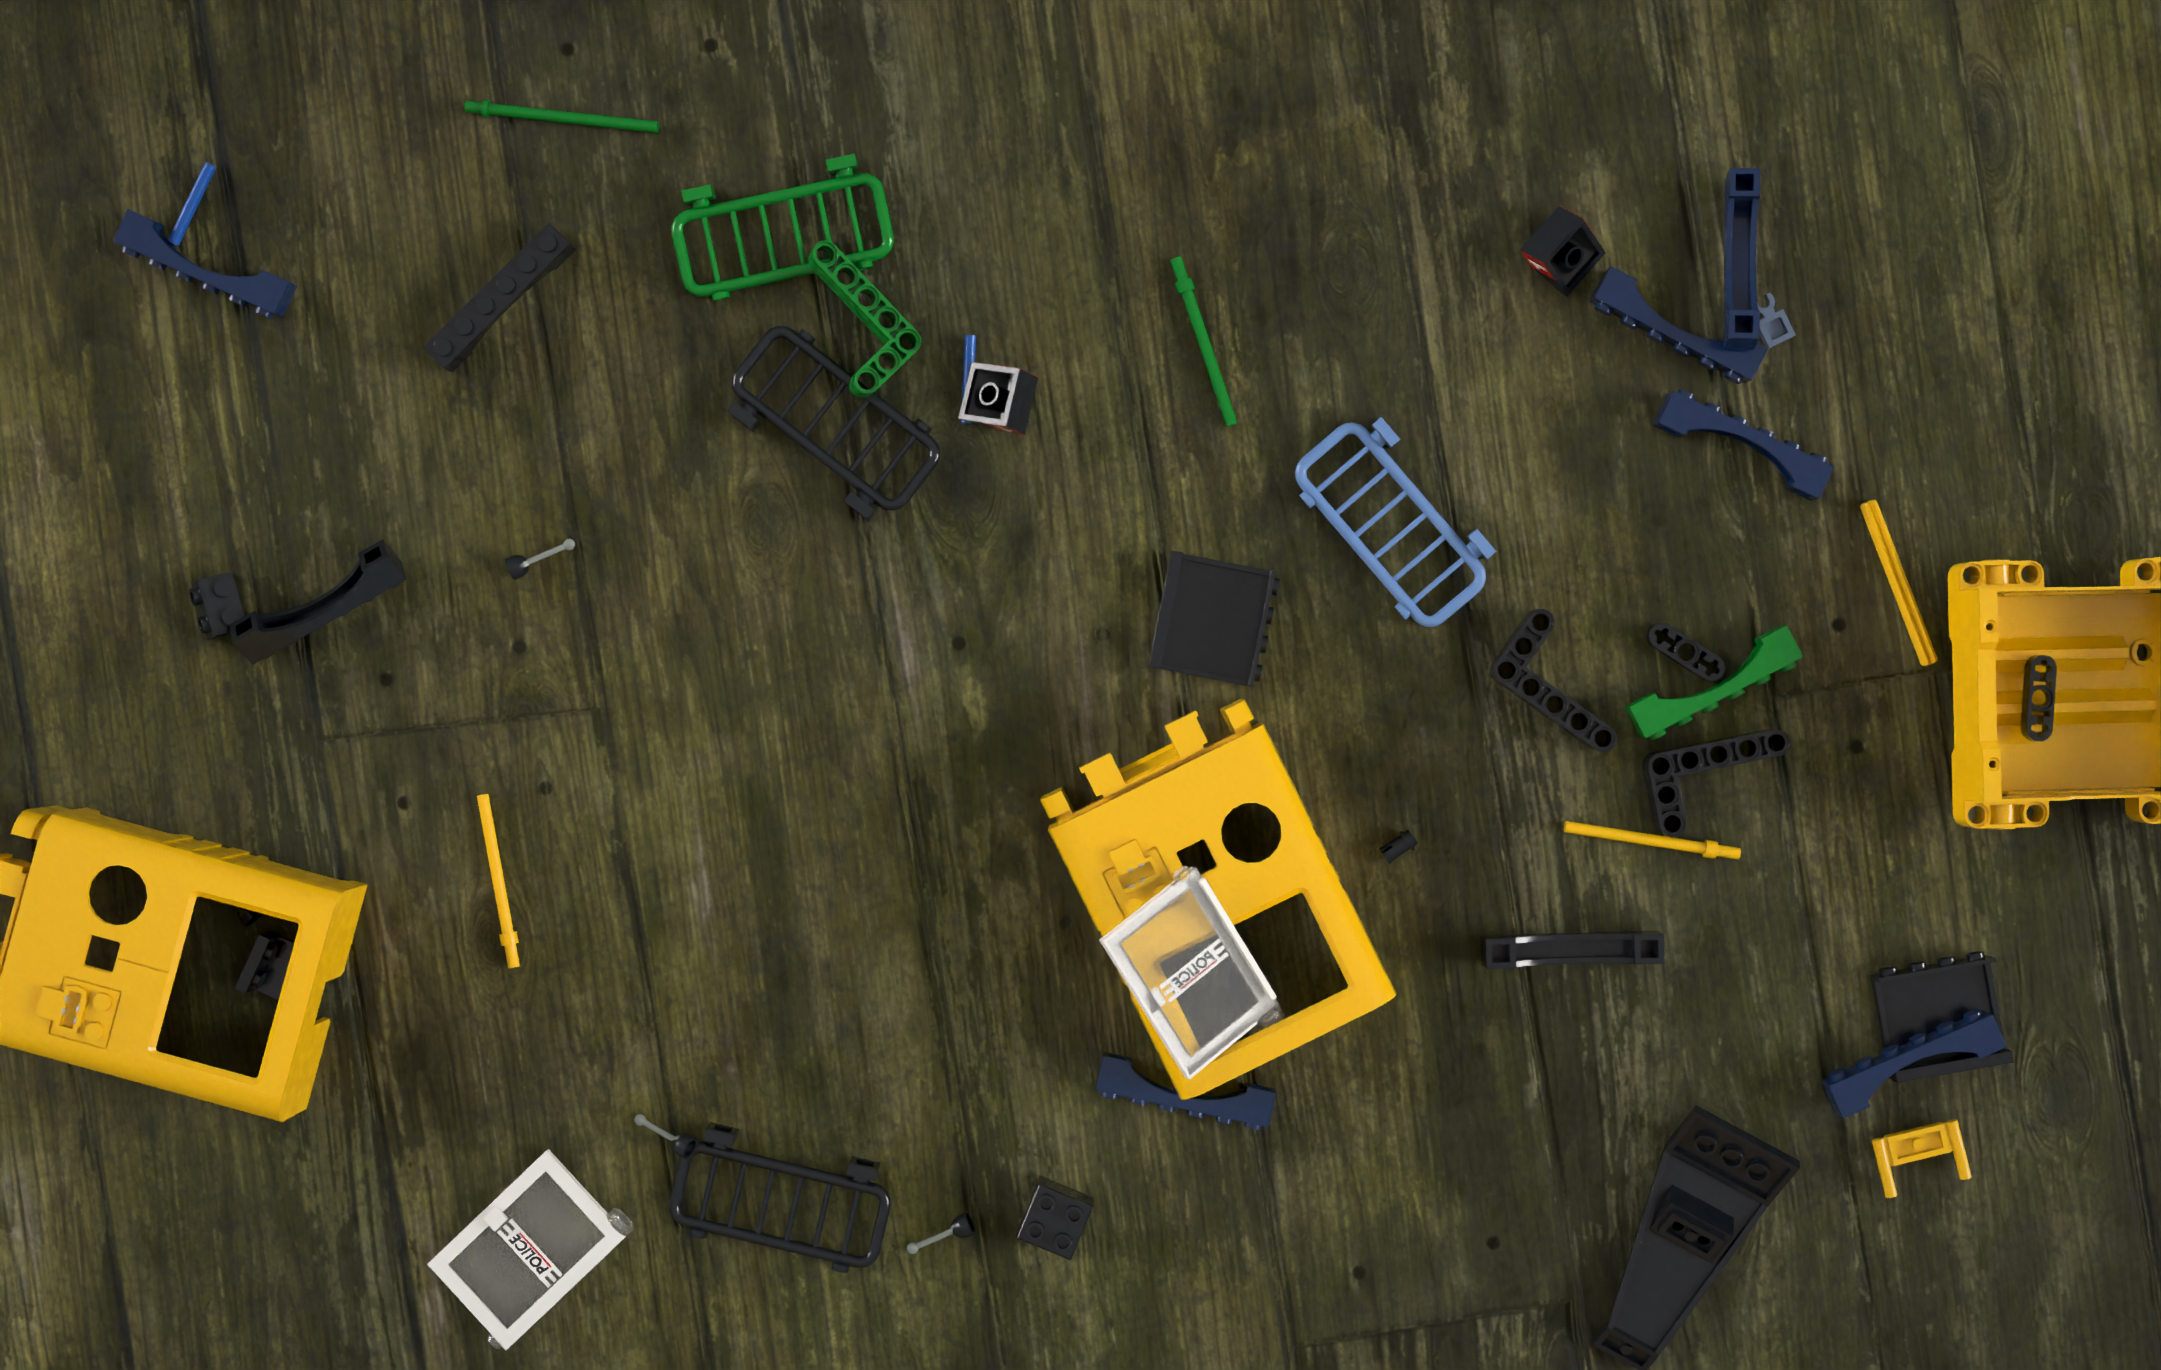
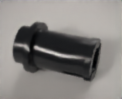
(1398, 846)

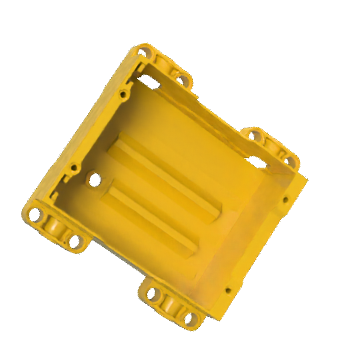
(2104, 696)

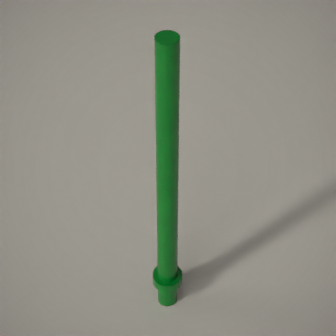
(487, 108)

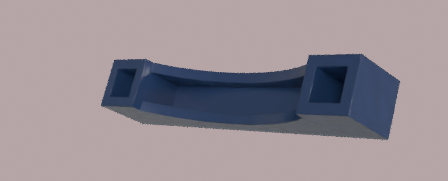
(1740, 235)
(146, 237)
(1620, 297)
(1803, 472)
(1852, 1088)
(1248, 1105)

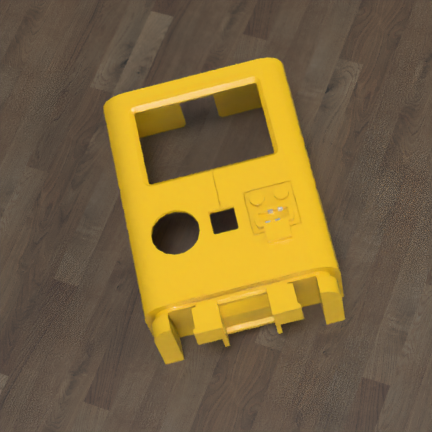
(1128, 847)
(115, 1017)

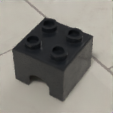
(1055, 1217)

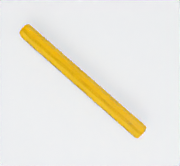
(1898, 583)

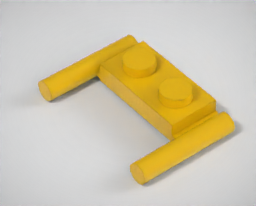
(1917, 1145)

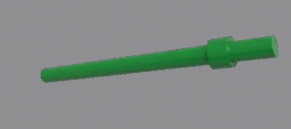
(1185, 287)

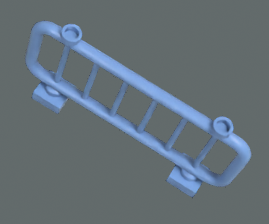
(1469, 553)

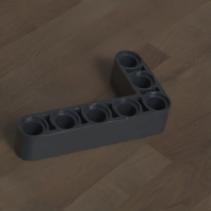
(1544, 690)
(1701, 762)

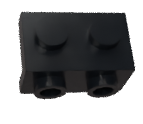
(217, 604)

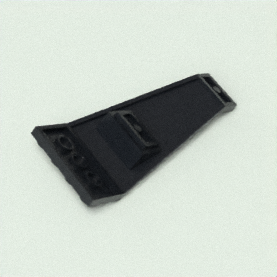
(1717, 1188)

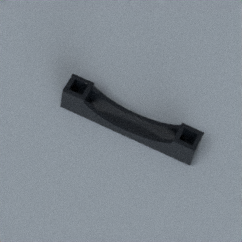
(464, 331)
(264, 634)
(1572, 948)

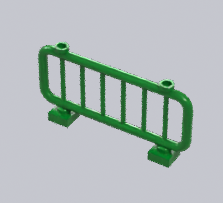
(700, 197)

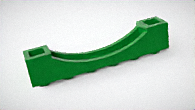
(1772, 652)

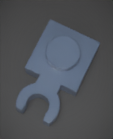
(1773, 326)

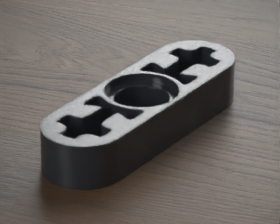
(1699, 669)
(2030, 676)

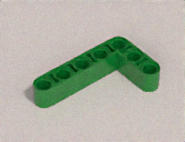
(868, 315)

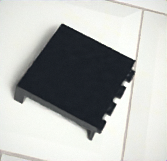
(1213, 619)
(1931, 994)

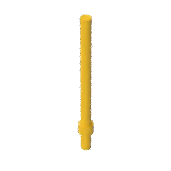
(1708, 848)
(509, 936)

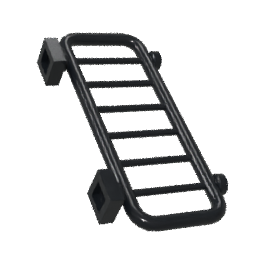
(868, 494)
(861, 1170)

